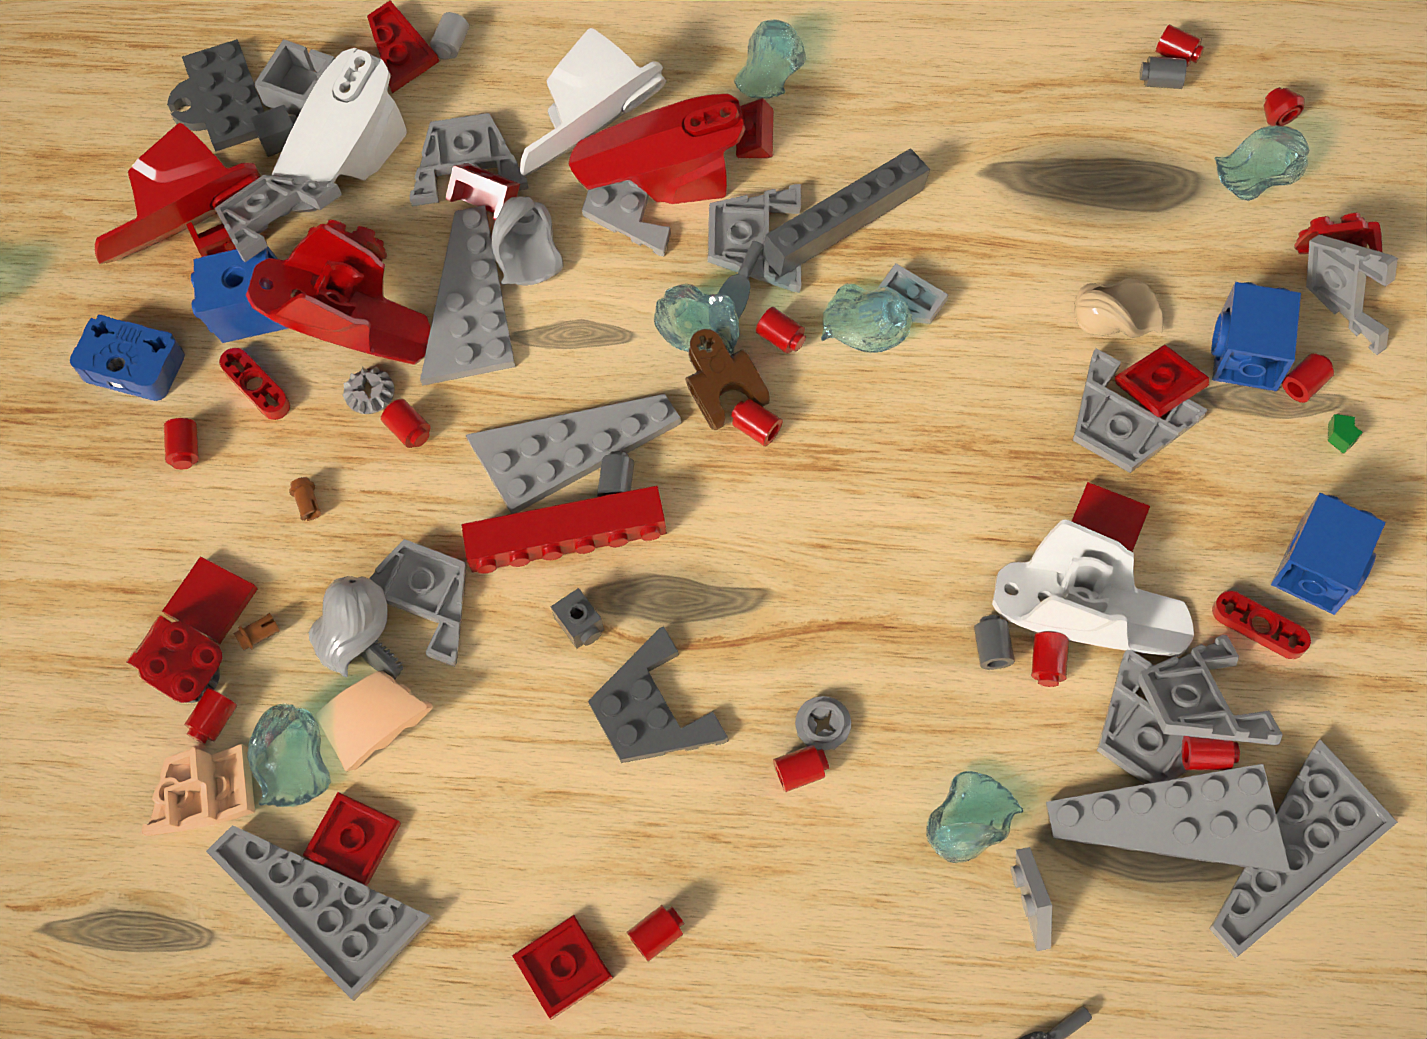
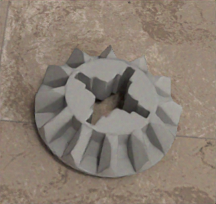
(381, 392)
(820, 708)

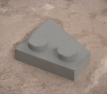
(922, 297)
(1034, 897)

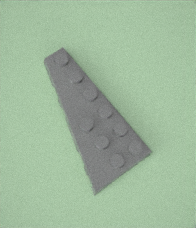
(469, 316)
(552, 452)
(1196, 817)
(1323, 828)
(329, 916)

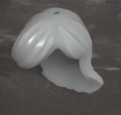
(525, 242)
(350, 621)

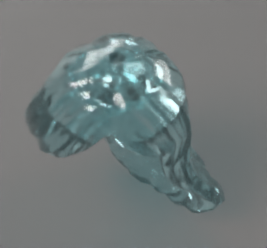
(773, 56)
(1264, 160)
(687, 310)
(867, 318)
(287, 757)
(971, 817)

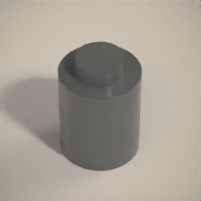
(1163, 72)
(615, 473)
(994, 643)

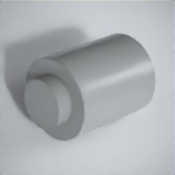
(449, 35)

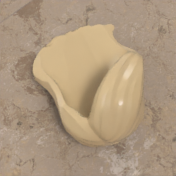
(1118, 308)

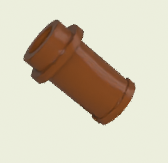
(305, 498)
(256, 632)

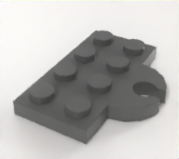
(219, 95)

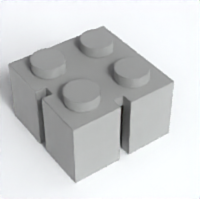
(291, 76)

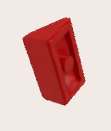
(758, 133)

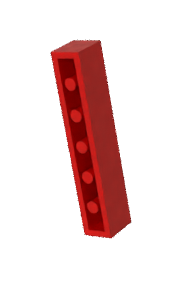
(564, 529)

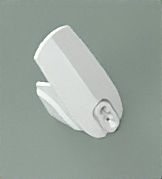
(589, 92)
(343, 130)
(1090, 595)

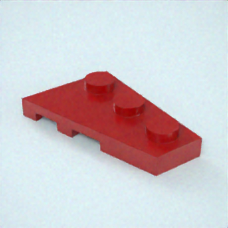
(400, 46)

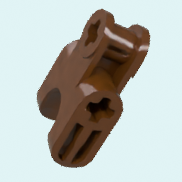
(721, 373)

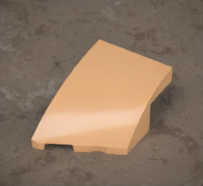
(369, 717)
(201, 790)

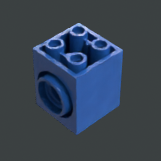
(221, 298)
(1256, 336)
(1329, 554)

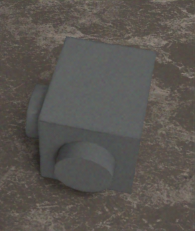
(273, 128)
(578, 619)

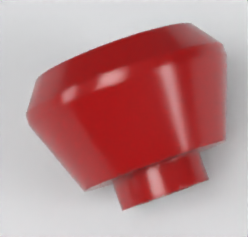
(1282, 106)

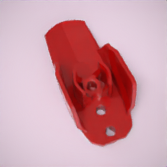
(667, 151)
(173, 186)
(337, 295)

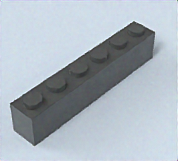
(845, 212)

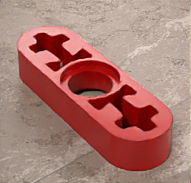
(256, 396)
(1275, 620)

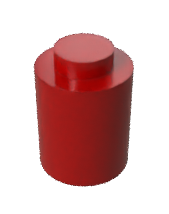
(1180, 44)
(781, 330)
(1308, 377)
(756, 421)
(406, 423)
(181, 443)
(1050, 658)
(209, 716)
(1209, 753)
(801, 767)
(656, 932)

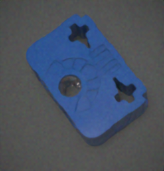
(127, 358)

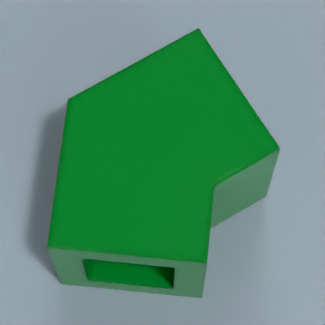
(1343, 432)

